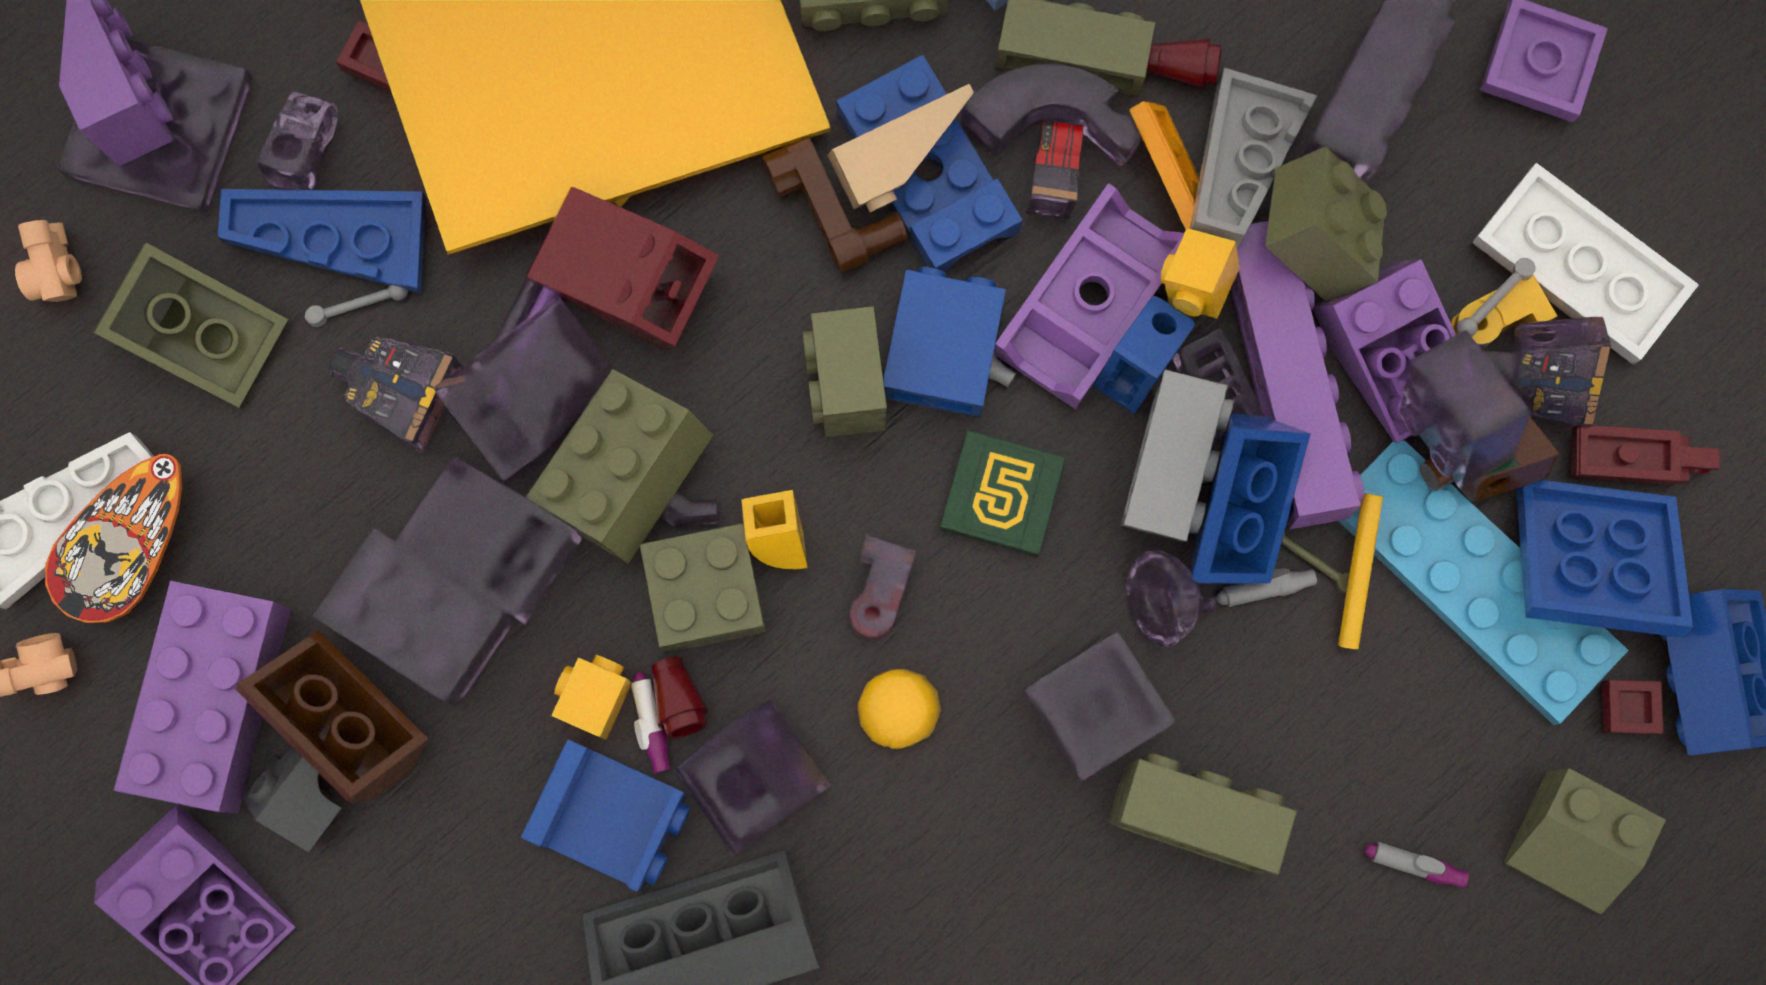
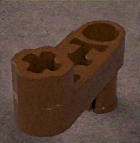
(800, 168)

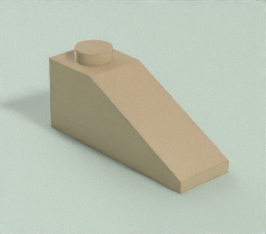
(888, 155)

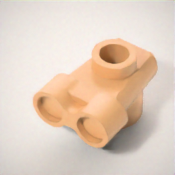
(50, 270)
(40, 665)

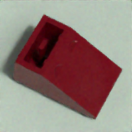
(622, 267)

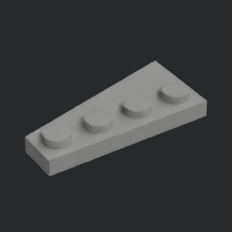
(1245, 143)

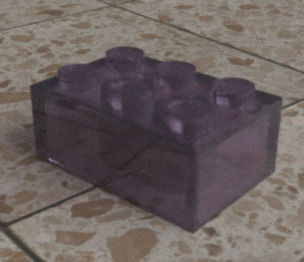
(414, 618)

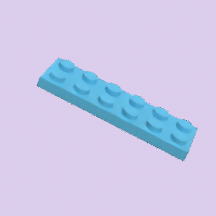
(1475, 585)

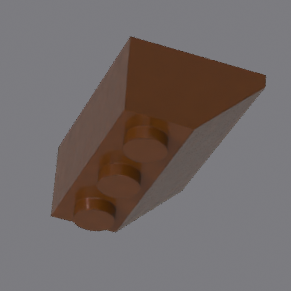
(335, 718)

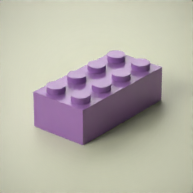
(190, 725)

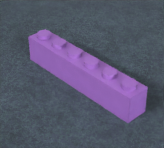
(1292, 379)

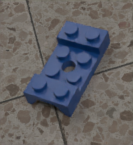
(962, 205)

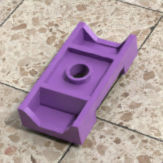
(1061, 337)

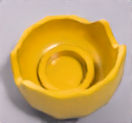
(898, 708)

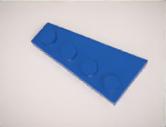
(345, 232)

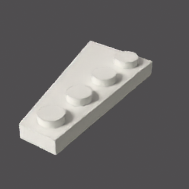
(46, 506)

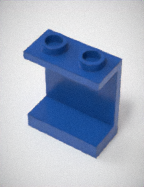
(943, 341)
(607, 816)

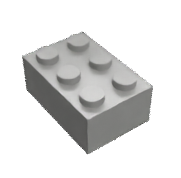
(1176, 456)

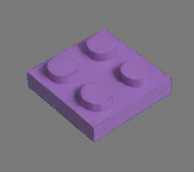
(1543, 59)

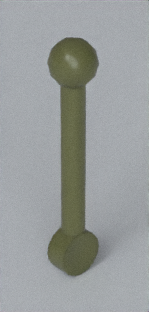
(1340, 579)

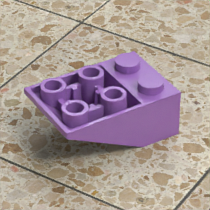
(108, 83)
(1381, 331)
(192, 903)

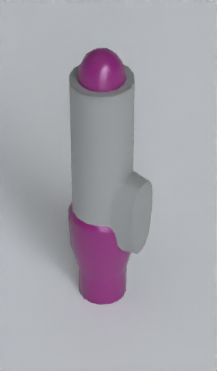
(1419, 865)

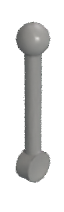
(1522, 270)
(317, 316)

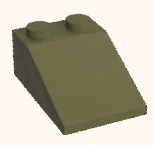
(190, 325)

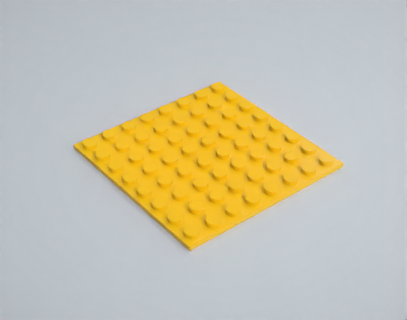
(586, 95)

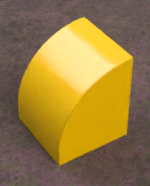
(775, 530)

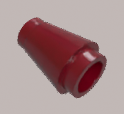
(1186, 61)
(677, 700)

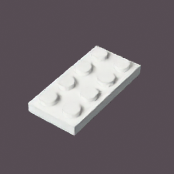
(1586, 262)

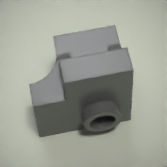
(291, 801)

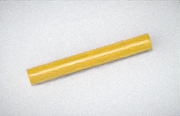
(1360, 571)

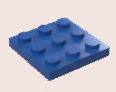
(1603, 558)

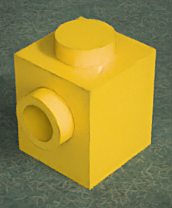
(1200, 273)
(591, 695)

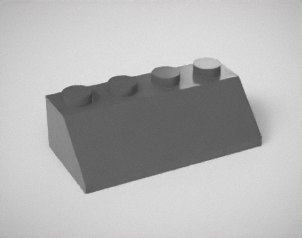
(706, 931)

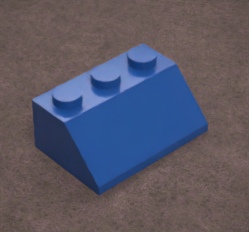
(1248, 501)
(1721, 672)

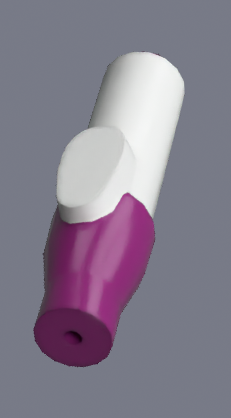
(647, 732)

